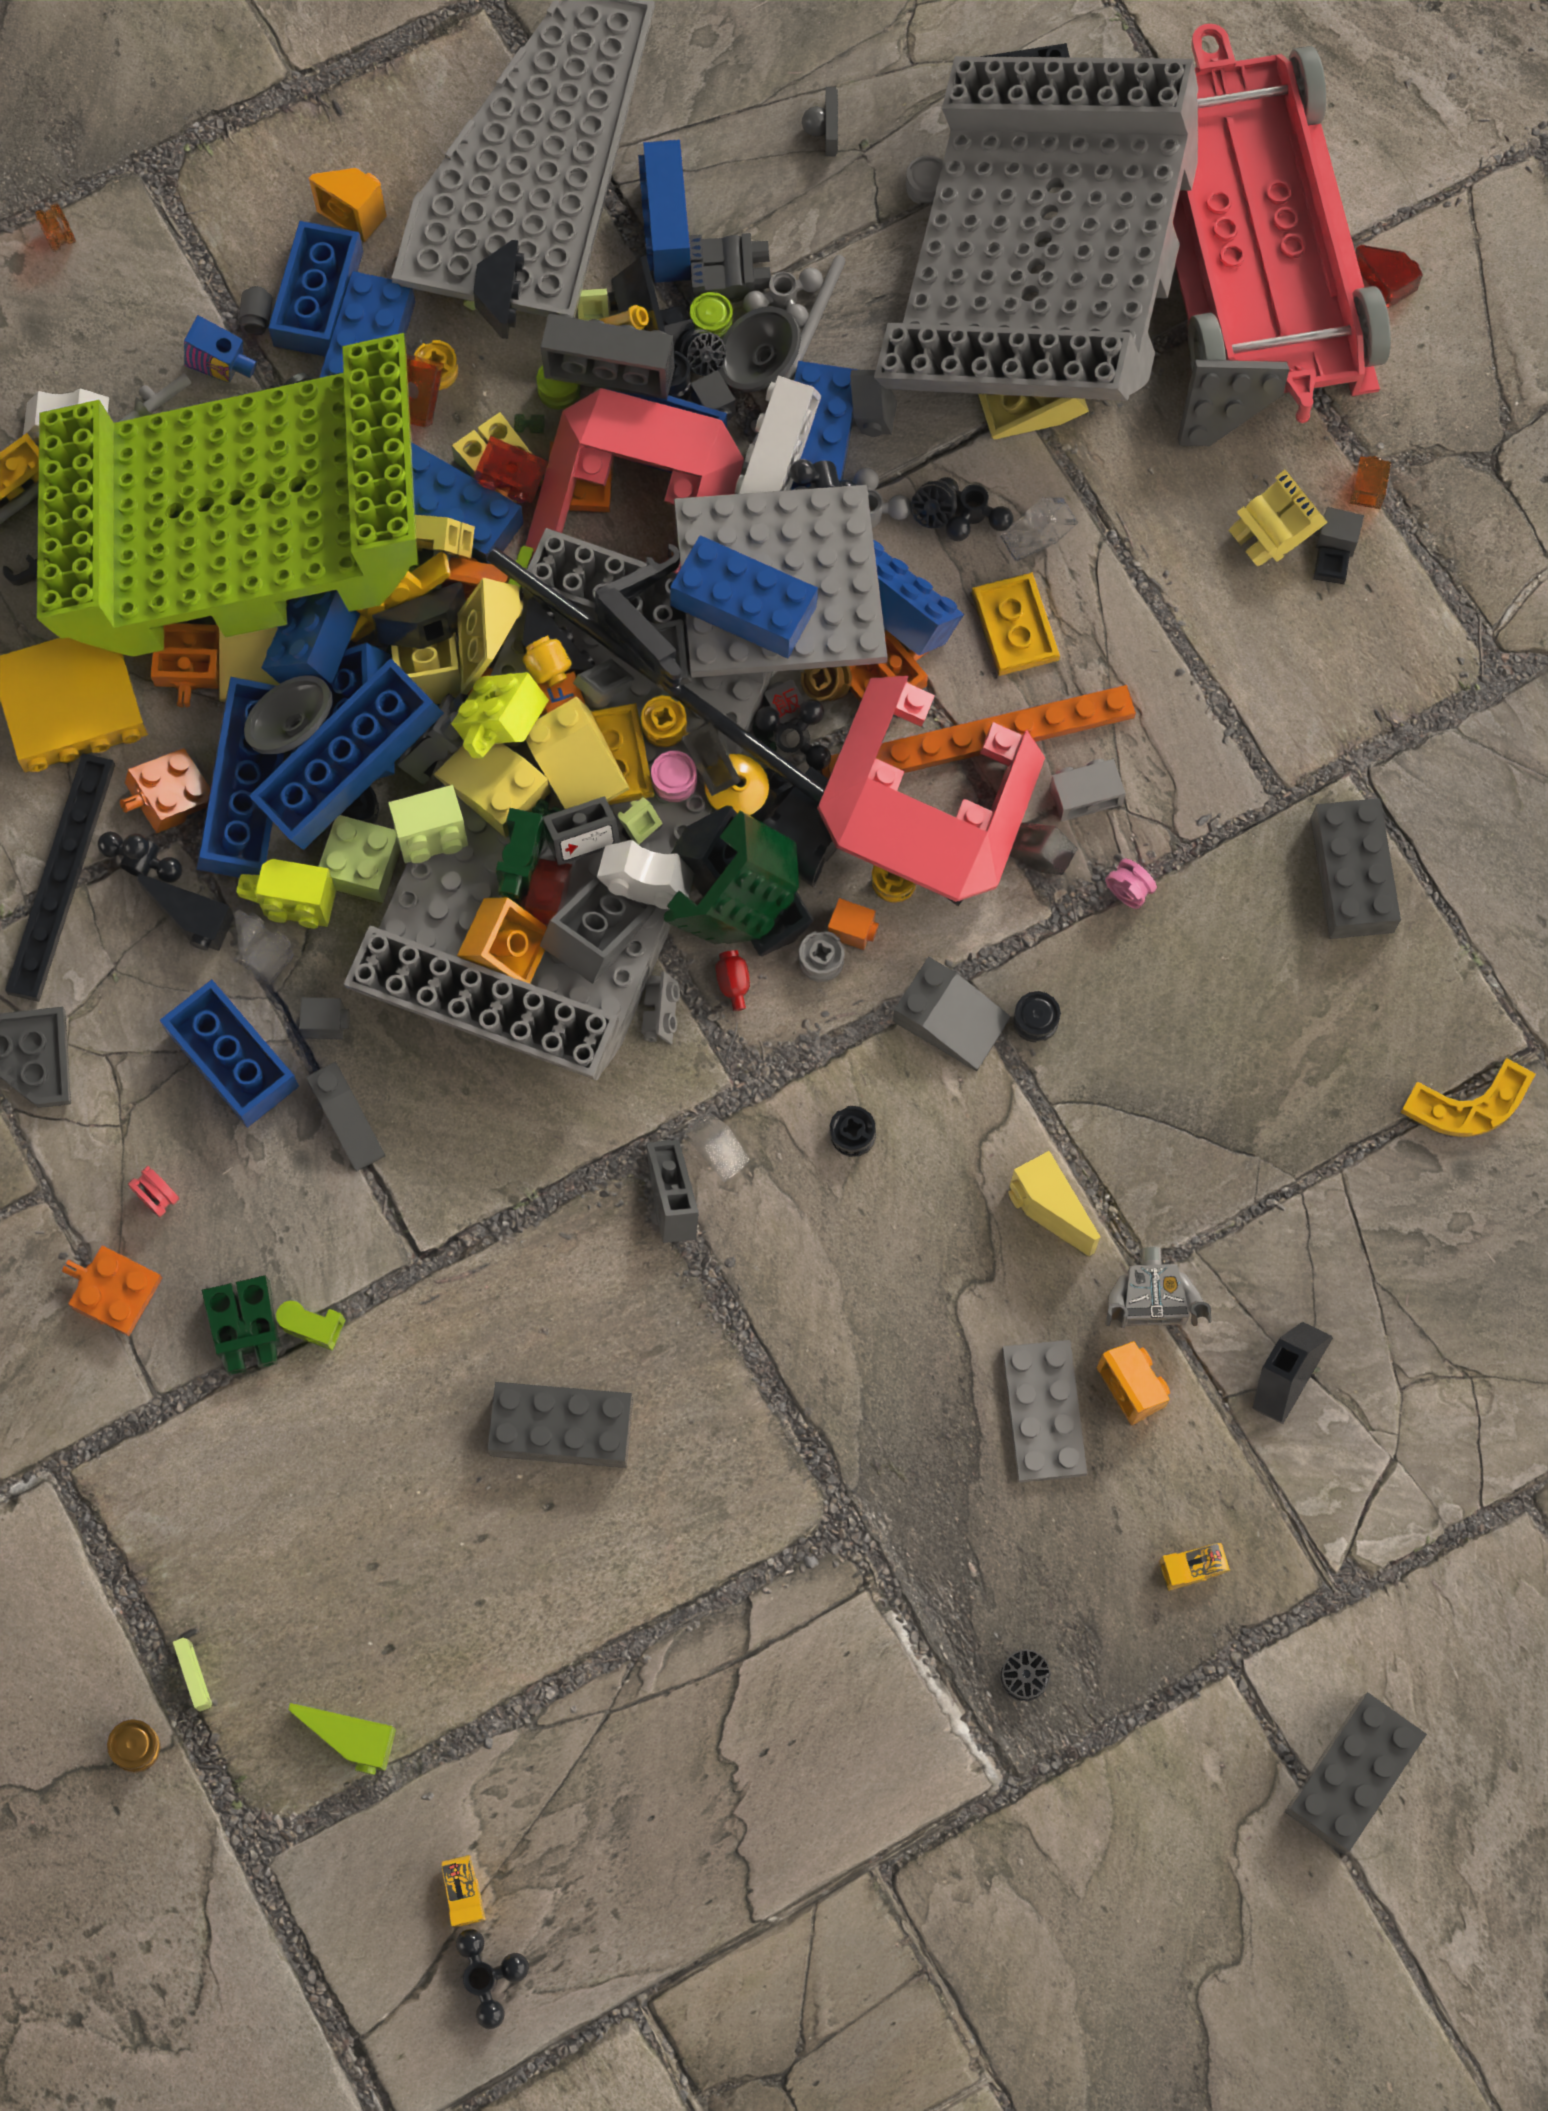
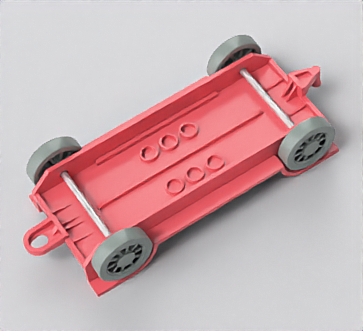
(1266, 231)

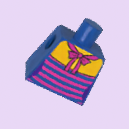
(216, 351)

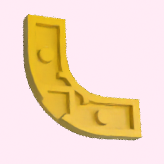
(1471, 1116)

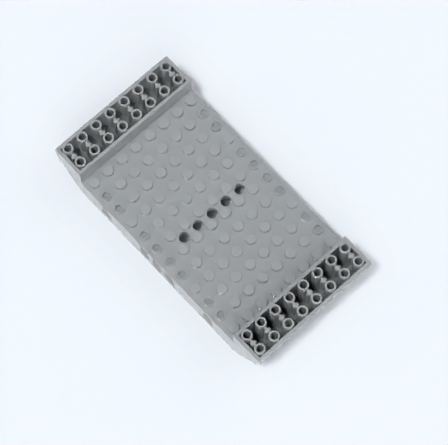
(560, 1013)

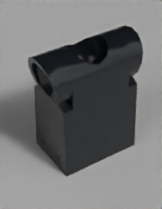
(800, 820)

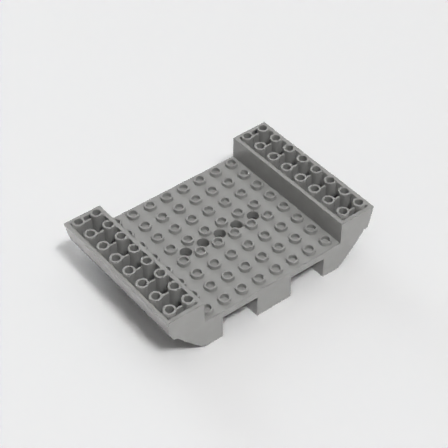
(1122, 150)

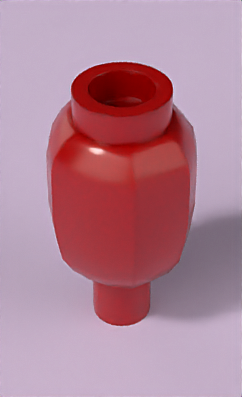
(733, 978)

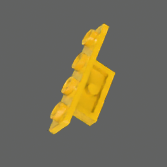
(18, 465)
(412, 586)

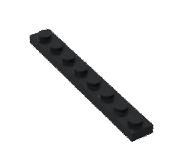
(60, 877)

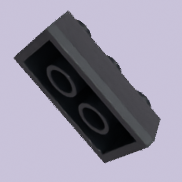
(636, 287)
(705, 850)

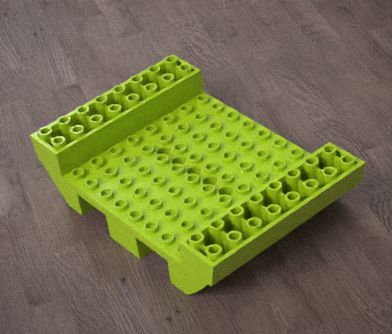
(227, 506)

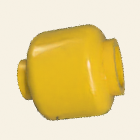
(547, 661)

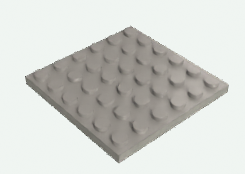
(812, 536)

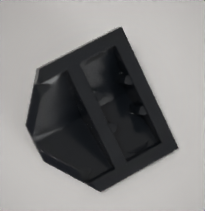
(786, 929)

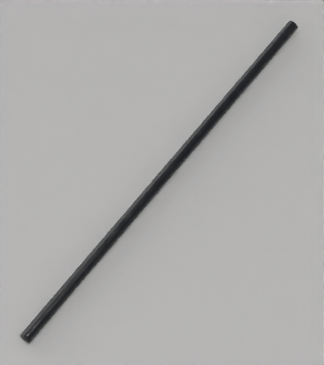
(686, 696)

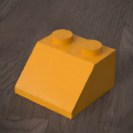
(349, 199)
(504, 939)
(1132, 1381)

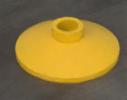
(747, 798)

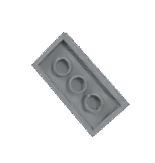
(1044, 1411)

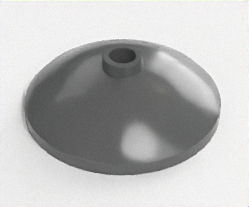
(759, 349)
(288, 715)

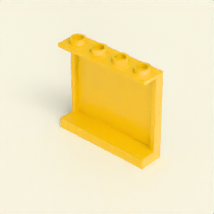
(67, 702)

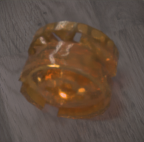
(52, 228)

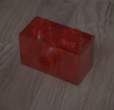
(510, 470)

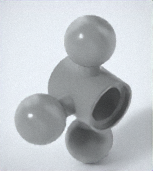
(809, 280)
(897, 507)

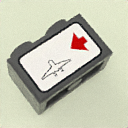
(581, 830)

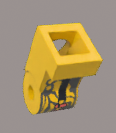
(1193, 1566)
(462, 1892)

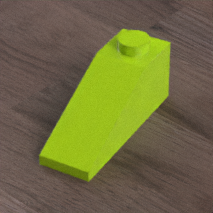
(356, 1739)

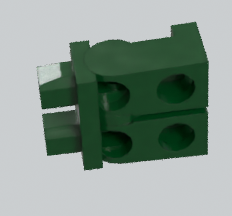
(521, 854)
(247, 1333)

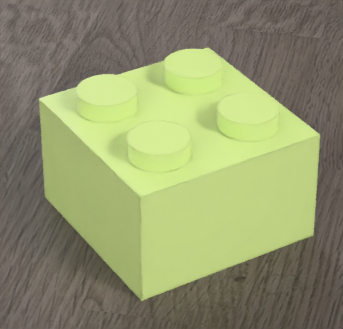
(428, 824)
(361, 857)

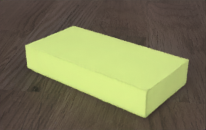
(192, 1674)

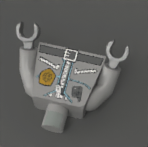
(1155, 1295)

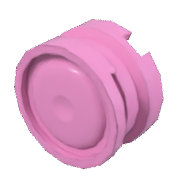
(674, 776)
(1130, 883)

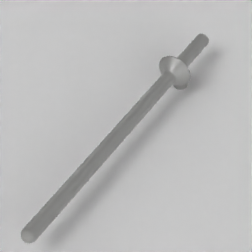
(811, 324)
(152, 402)

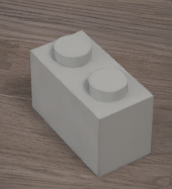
(1087, 789)

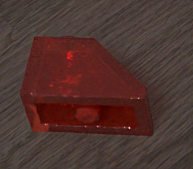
(1389, 271)
(548, 889)

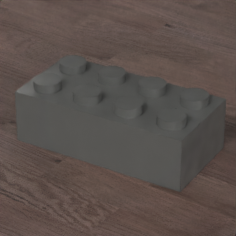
(608, 356)
(1355, 868)
(560, 1424)
(1355, 1773)

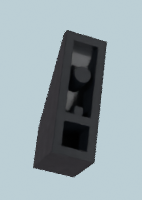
(196, 916)

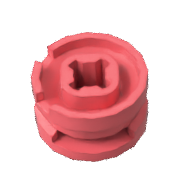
(156, 1188)

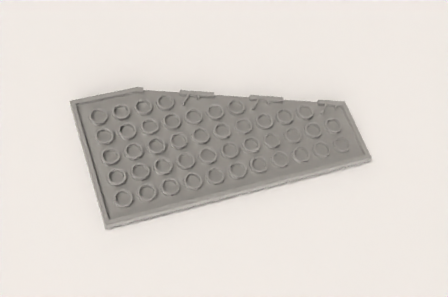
(533, 161)

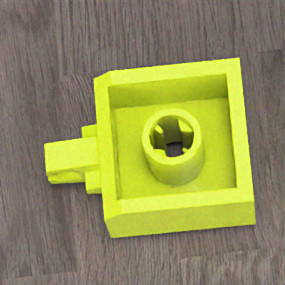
(499, 711)
(291, 892)

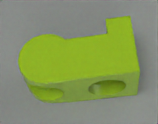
(310, 1326)

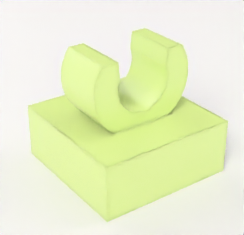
(593, 304)
(640, 820)

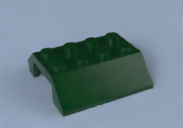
(749, 890)

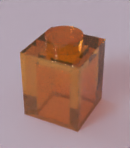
(1370, 482)

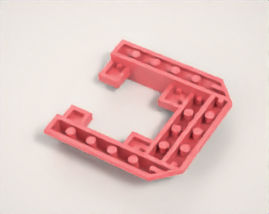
(639, 430)
(906, 836)

